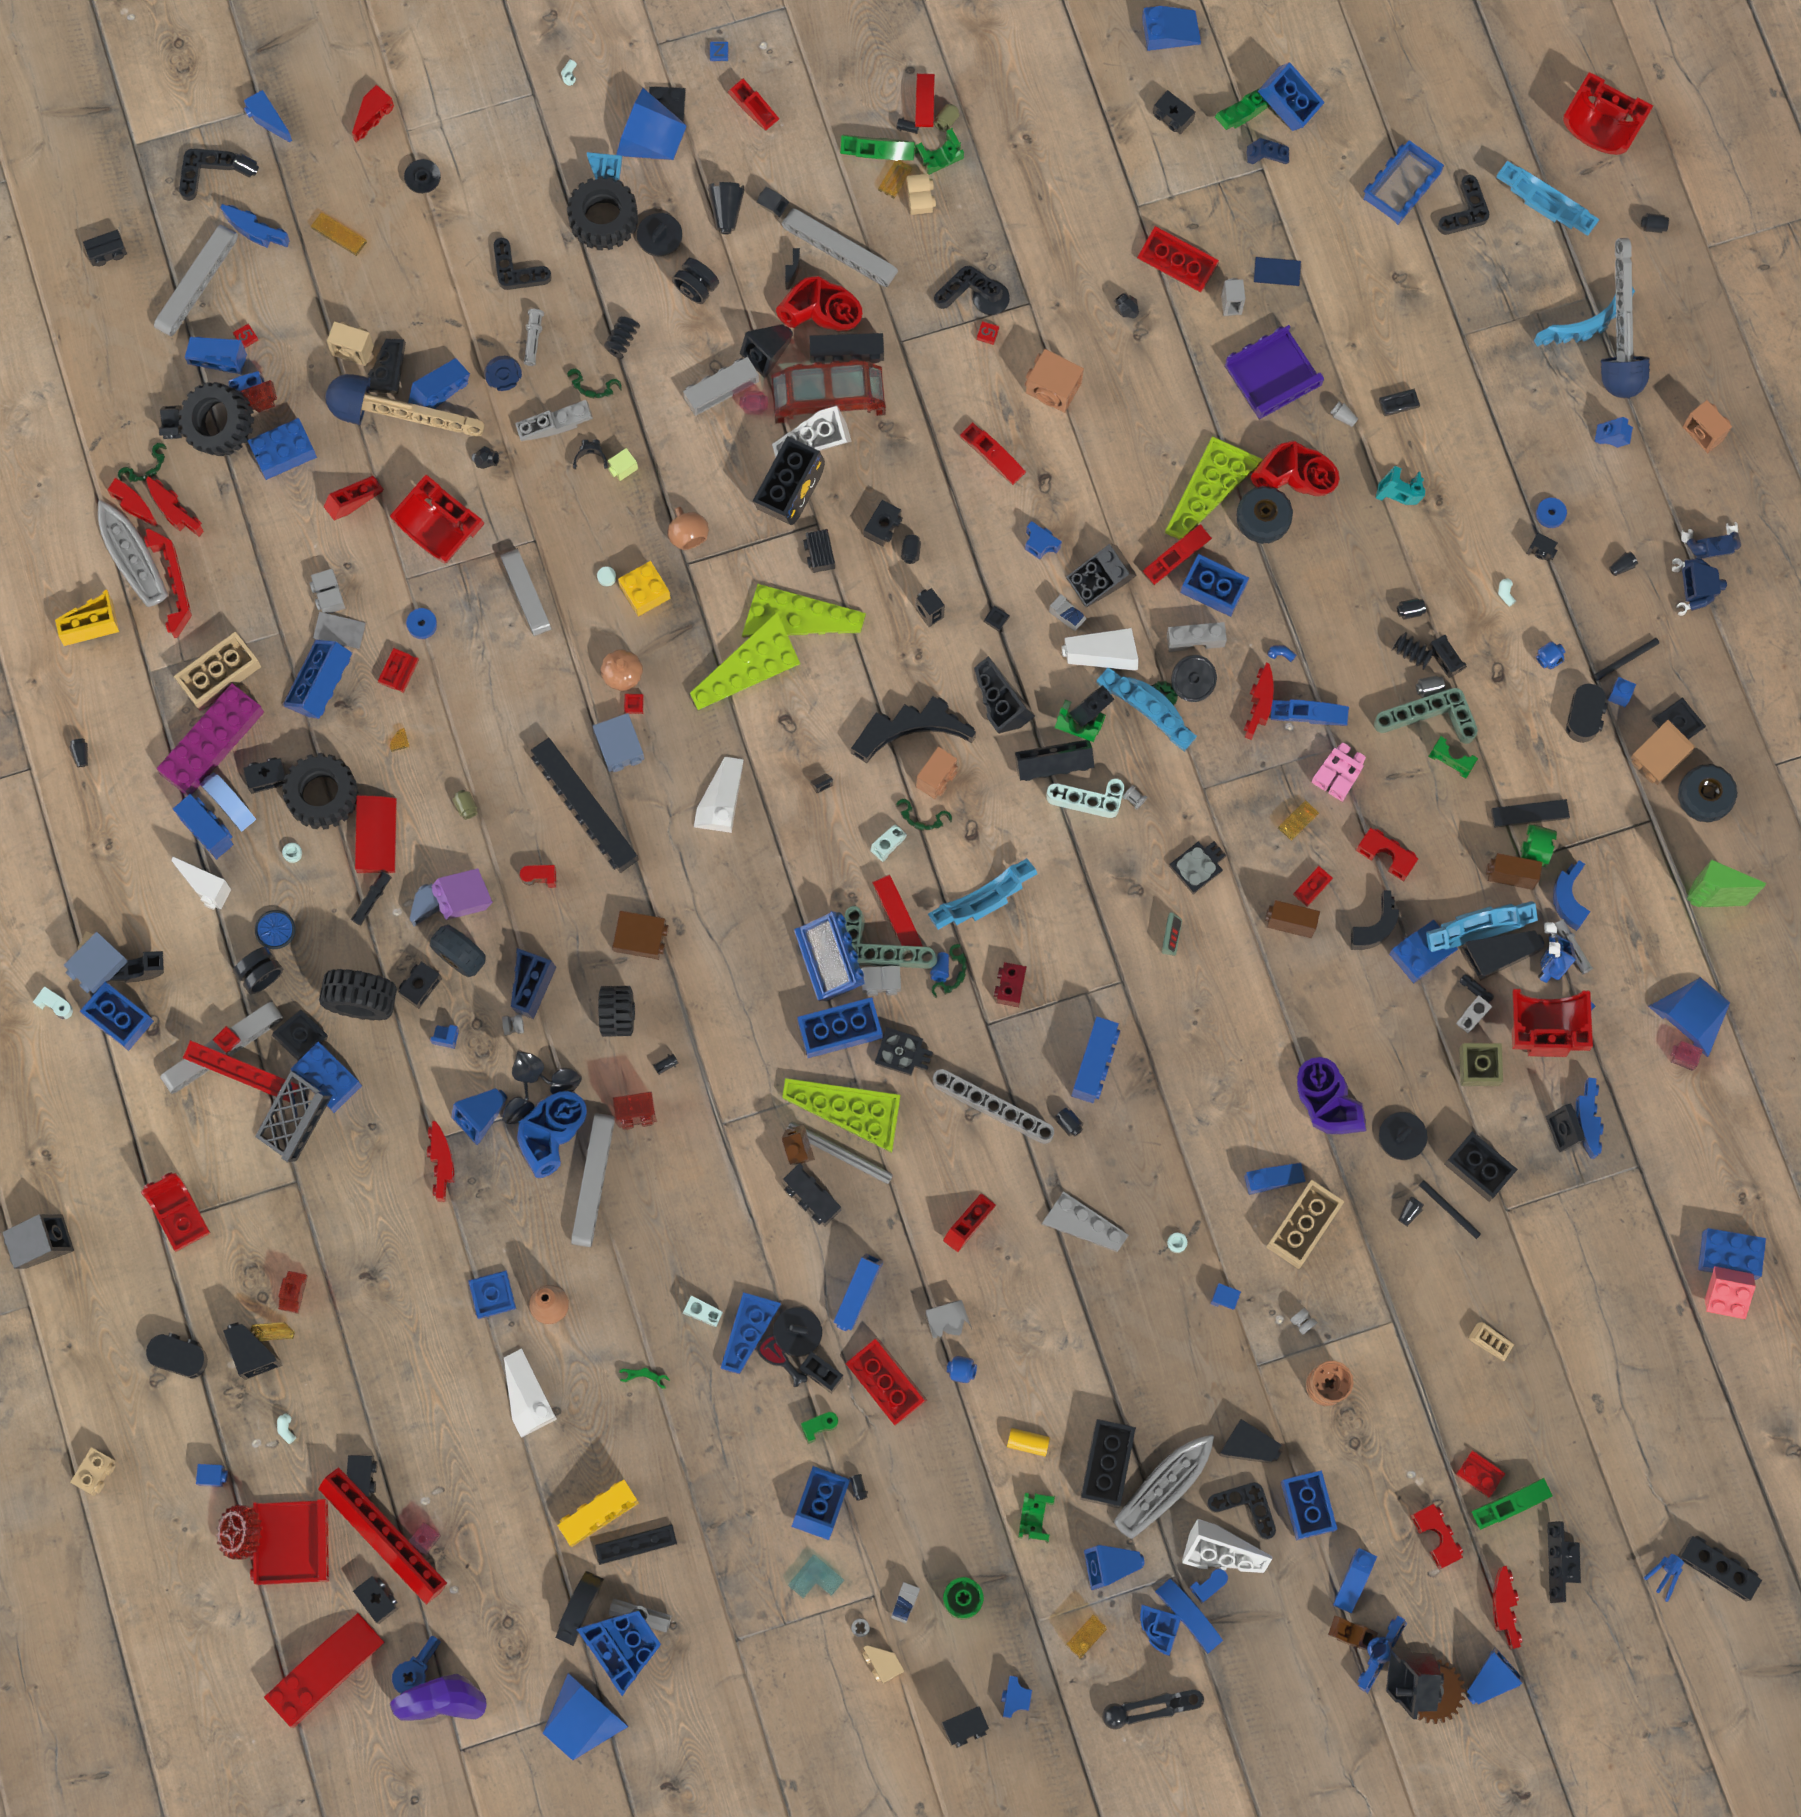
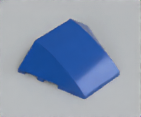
(651, 130)
(1695, 1011)
(621, 1646)
(580, 1720)

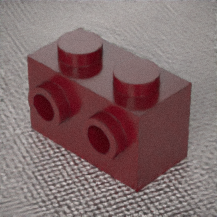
(1011, 984)

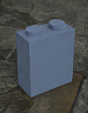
(618, 743)
(94, 963)

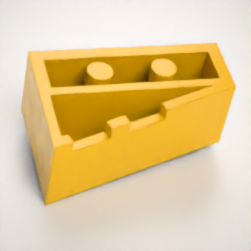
(89, 621)

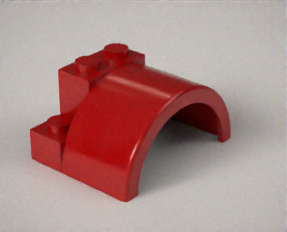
(1604, 122)
(438, 527)
(1552, 1025)

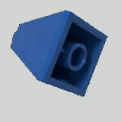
(478, 1113)
(1110, 1564)
(1493, 1679)

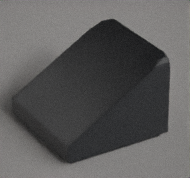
(822, 783)

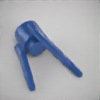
(1672, 1566)

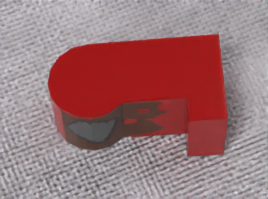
(539, 874)

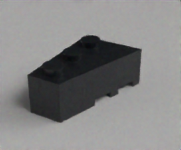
(810, 1196)

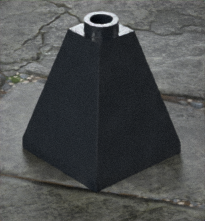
(766, 346)

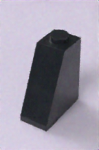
(1250, 1445)

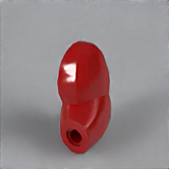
(821, 301)
(1299, 467)

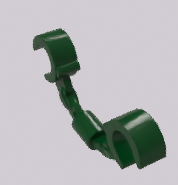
(589, 393)
(160, 459)
(919, 825)
(960, 977)

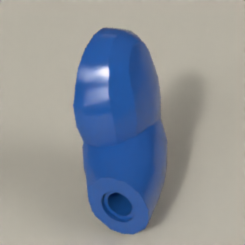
(547, 1127)

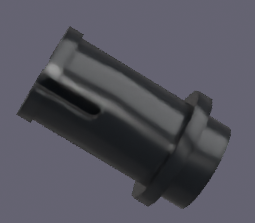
(907, 125)
(666, 1064)
(858, 1487)

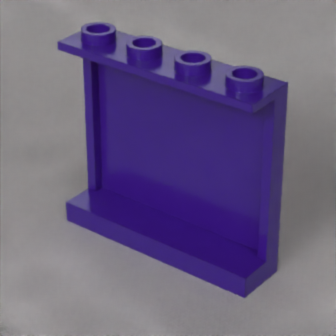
(1272, 372)

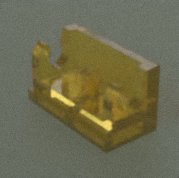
(1086, 1636)

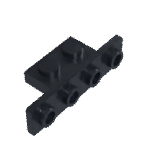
(1563, 1562)

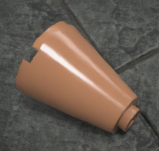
(552, 1310)

